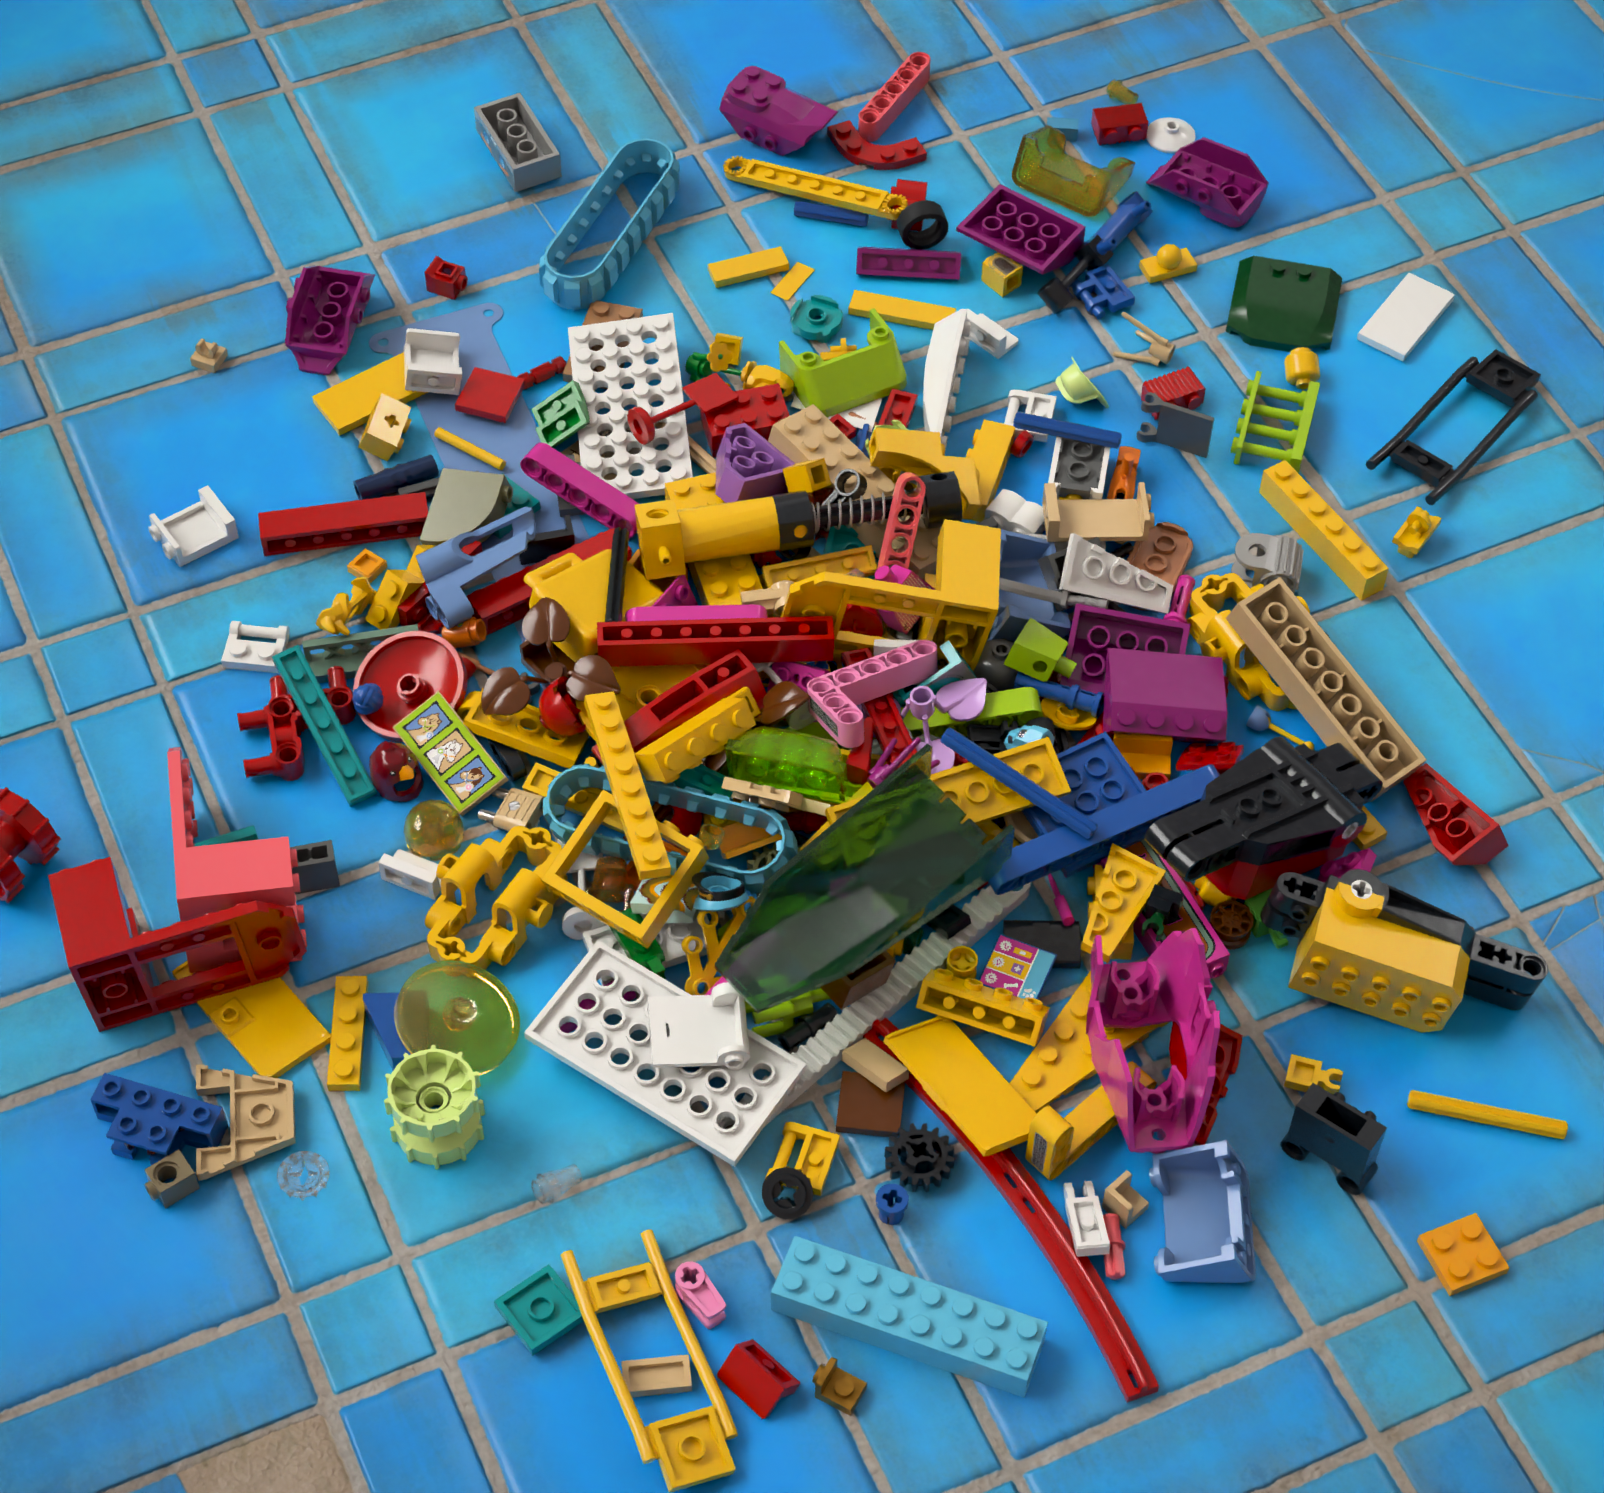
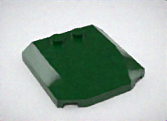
(1284, 304)

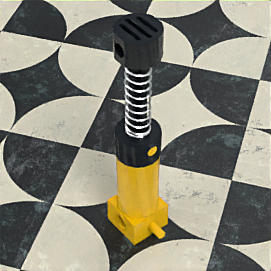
(768, 524)

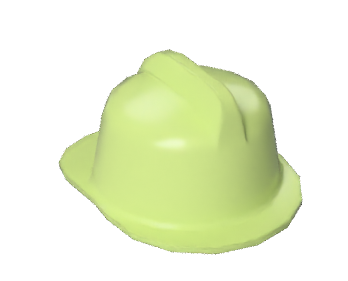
(1077, 387)

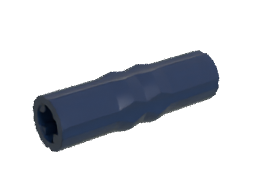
(397, 477)

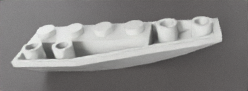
(942, 370)

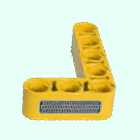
(1060, 1141)

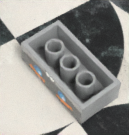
(517, 142)

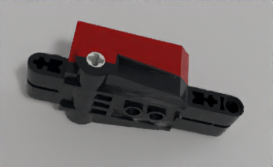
(1268, 817)

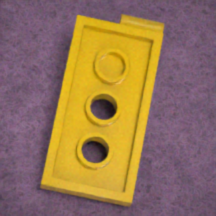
(510, 732)

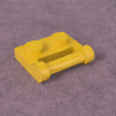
(815, 1155)

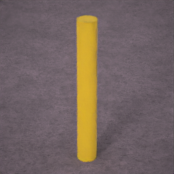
(470, 448)

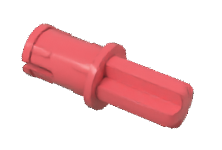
(1114, 1260)

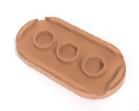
(1164, 553)

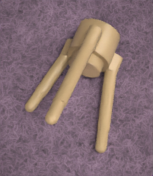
(1160, 347)

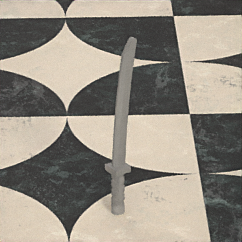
(1063, 598)

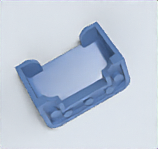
(1020, 564)
(1205, 1215)

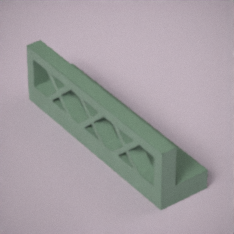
(347, 658)

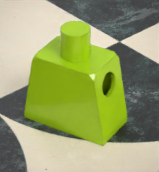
(1039, 653)

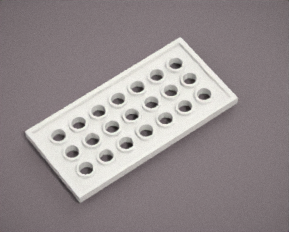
(641, 394)
(649, 1095)

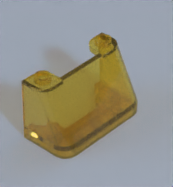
(1065, 180)

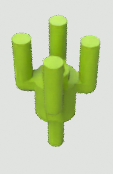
(786, 1012)

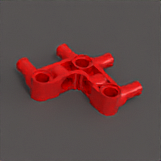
(287, 723)

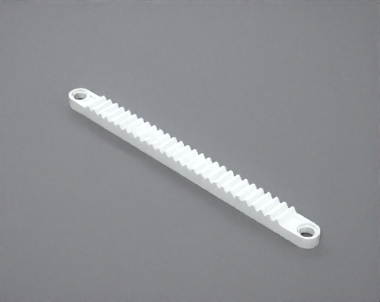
(903, 984)

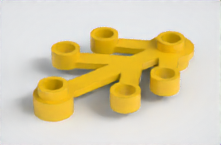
(713, 948)

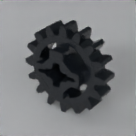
(920, 1160)

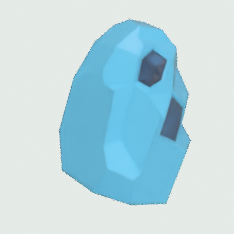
(1026, 735)

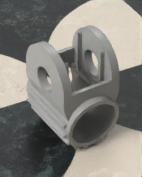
(1275, 558)

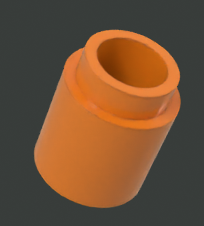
(466, 634)

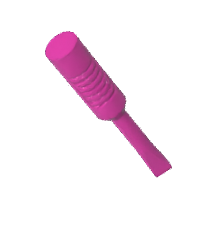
(1061, 904)

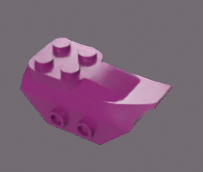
(770, 113)
(1216, 179)
(325, 315)

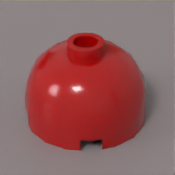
(559, 710)

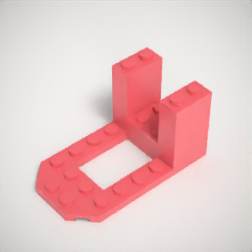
(223, 874)

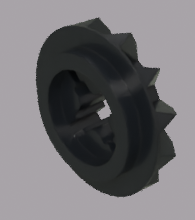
(785, 1207)

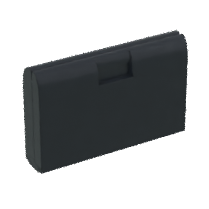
(1049, 936)

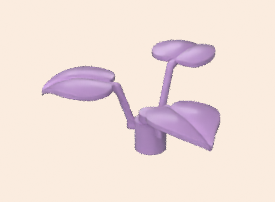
(961, 699)

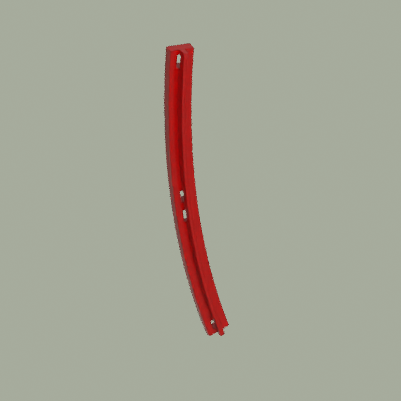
(1056, 1244)

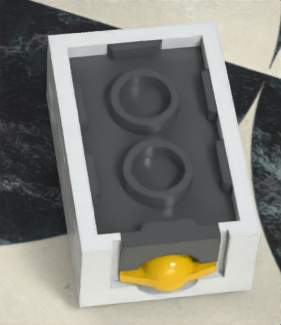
(1079, 469)

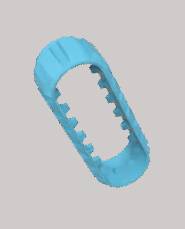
(632, 158)
(691, 799)

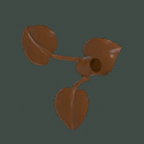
(546, 623)
(778, 704)

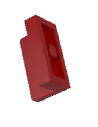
(756, 1377)

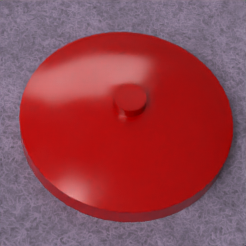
(409, 672)

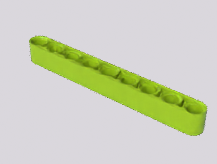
(1007, 705)

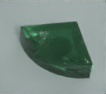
(912, 940)

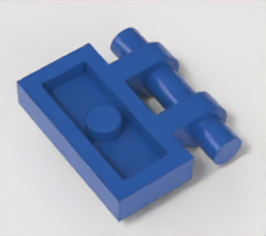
(1108, 287)

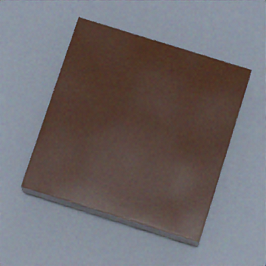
(867, 1108)

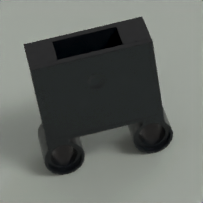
(1336, 1135)

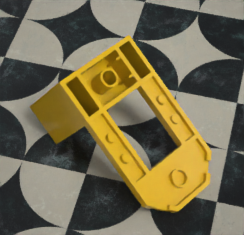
(956, 611)

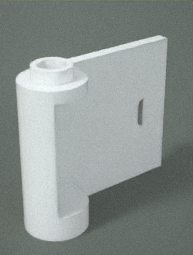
(701, 1029)

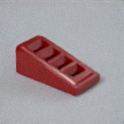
(859, 759)

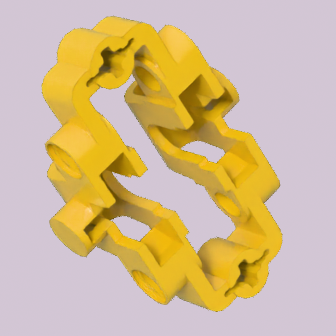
(1220, 639)
(523, 898)

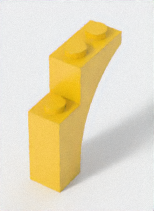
(925, 455)

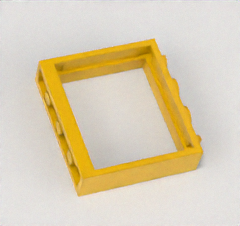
(664, 905)

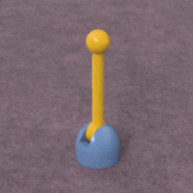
(1261, 720)

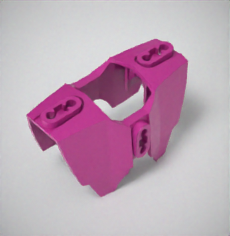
(1157, 991)

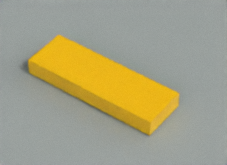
(748, 267)

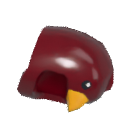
(392, 764)

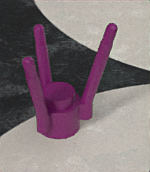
(879, 773)

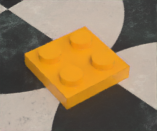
(1462, 1254)

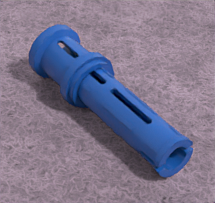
(1071, 696)

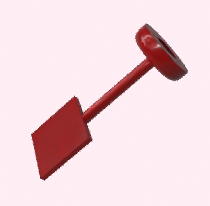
(706, 393)

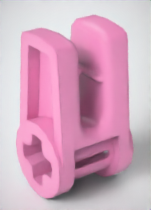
(701, 1296)

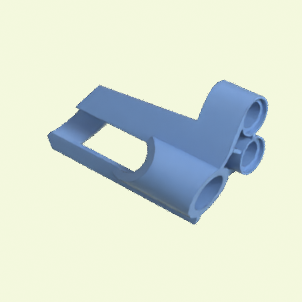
(449, 568)

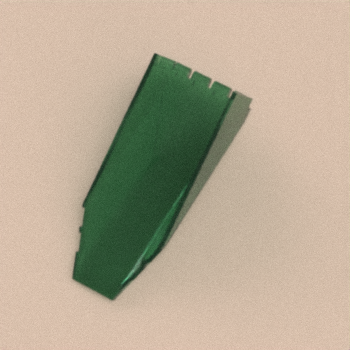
(860, 888)

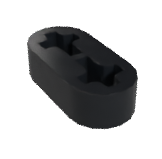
(509, 760)

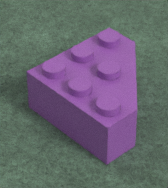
(748, 466)

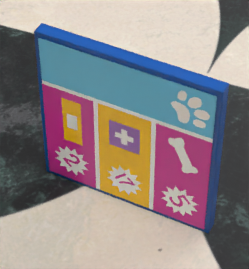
(1017, 967)

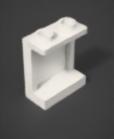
(432, 361)
(195, 529)

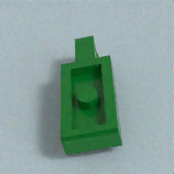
(648, 958)

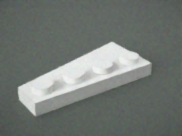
(1101, 575)

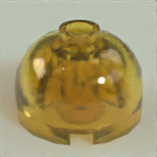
(433, 829)

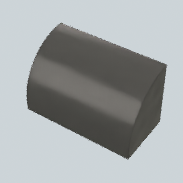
(316, 866)

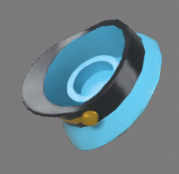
(718, 892)

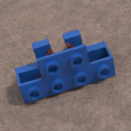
(155, 1119)

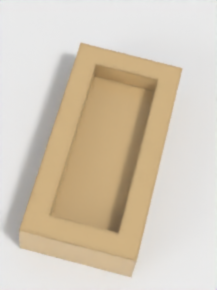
(875, 1064)
(657, 1375)

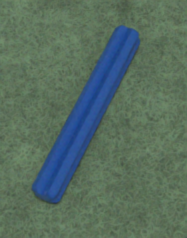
(1067, 430)

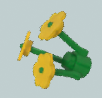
(703, 365)

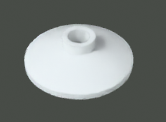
(1169, 134)

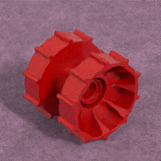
(25, 835)

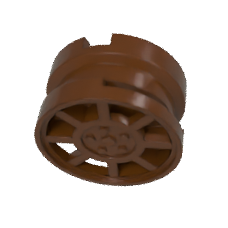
(1232, 924)

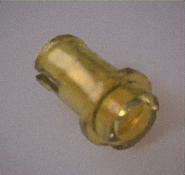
(1122, 93)

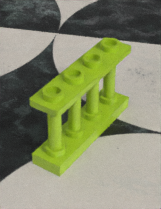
(1301, 418)

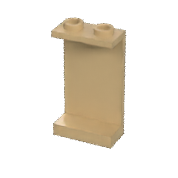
(1097, 517)

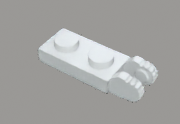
(1086, 1221)

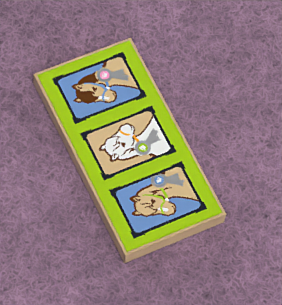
(450, 753)

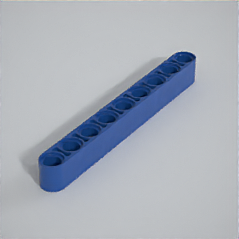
(1115, 825)

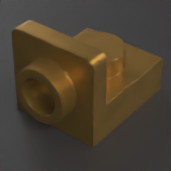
(838, 1387)

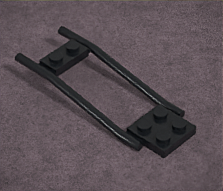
(1495, 375)

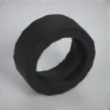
(917, 212)

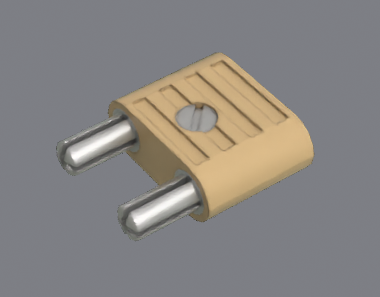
(517, 809)

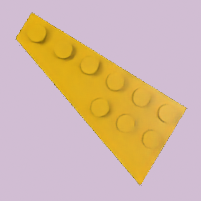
(1065, 1052)

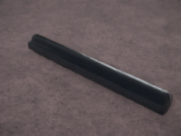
(617, 575)

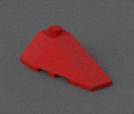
(1453, 821)
(1226, 1063)

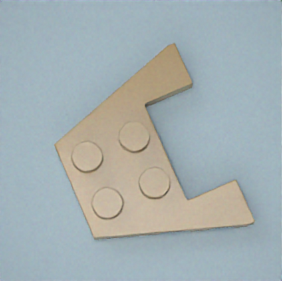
(772, 797)
(259, 1118)

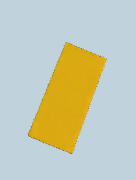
(792, 281)

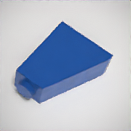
(380, 1013)

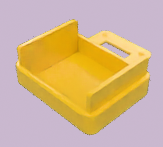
(582, 592)

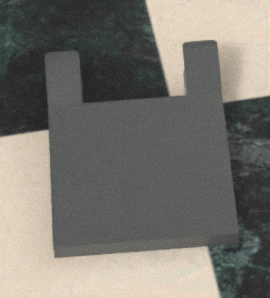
(1176, 427)

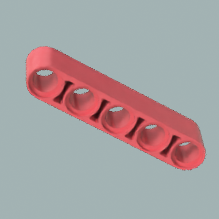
(894, 96)
(902, 528)

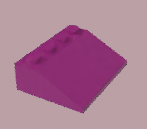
(1024, 230)
(1101, 628)
(1165, 696)

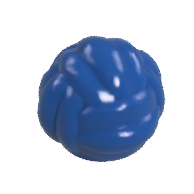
(367, 698)

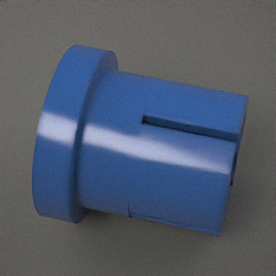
(885, 1198)

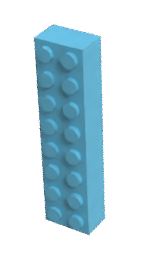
(909, 1316)

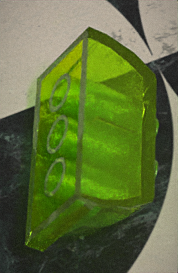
(789, 762)

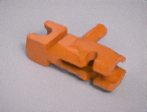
(1124, 473)

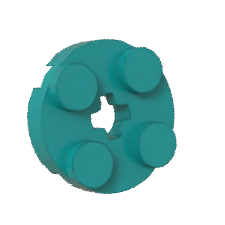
(820, 329)

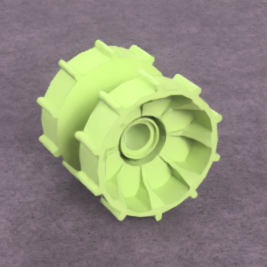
(430, 1080)

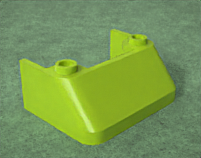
(849, 378)

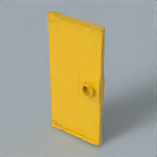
(265, 1024)
(963, 1083)

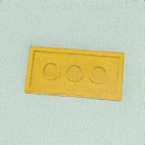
(352, 400)

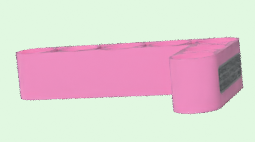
(838, 692)

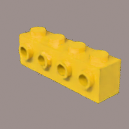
(695, 739)
(982, 1006)

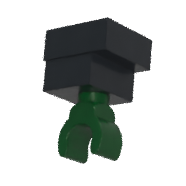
(1159, 908)

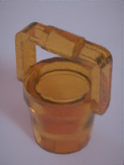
(611, 882)

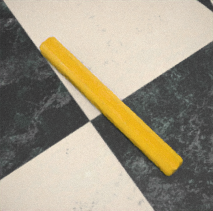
(1487, 1114)

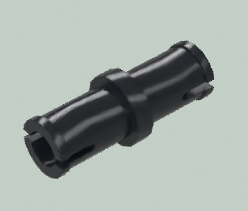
(806, 1027)

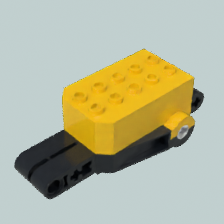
(1393, 951)

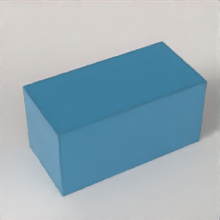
(1068, 126)

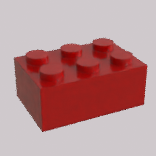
(756, 407)

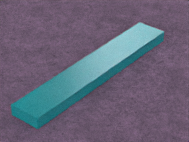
(324, 725)

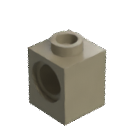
(171, 1167)

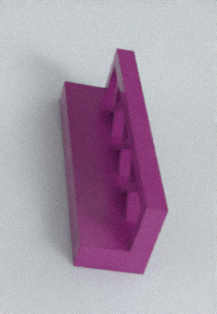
(908, 262)

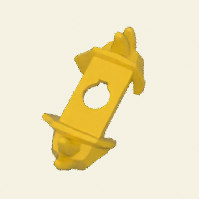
(343, 610)

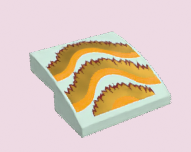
(651, 889)

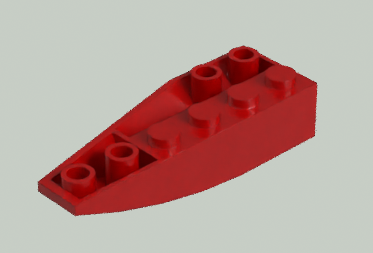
(691, 698)

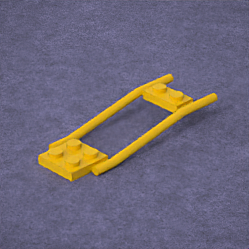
(688, 1445)

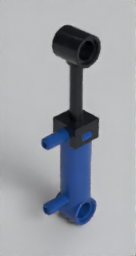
(1097, 249)

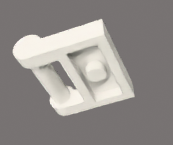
(1036, 403)
(254, 654)

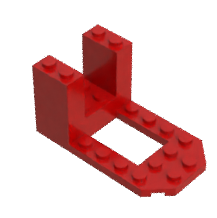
(112, 955)

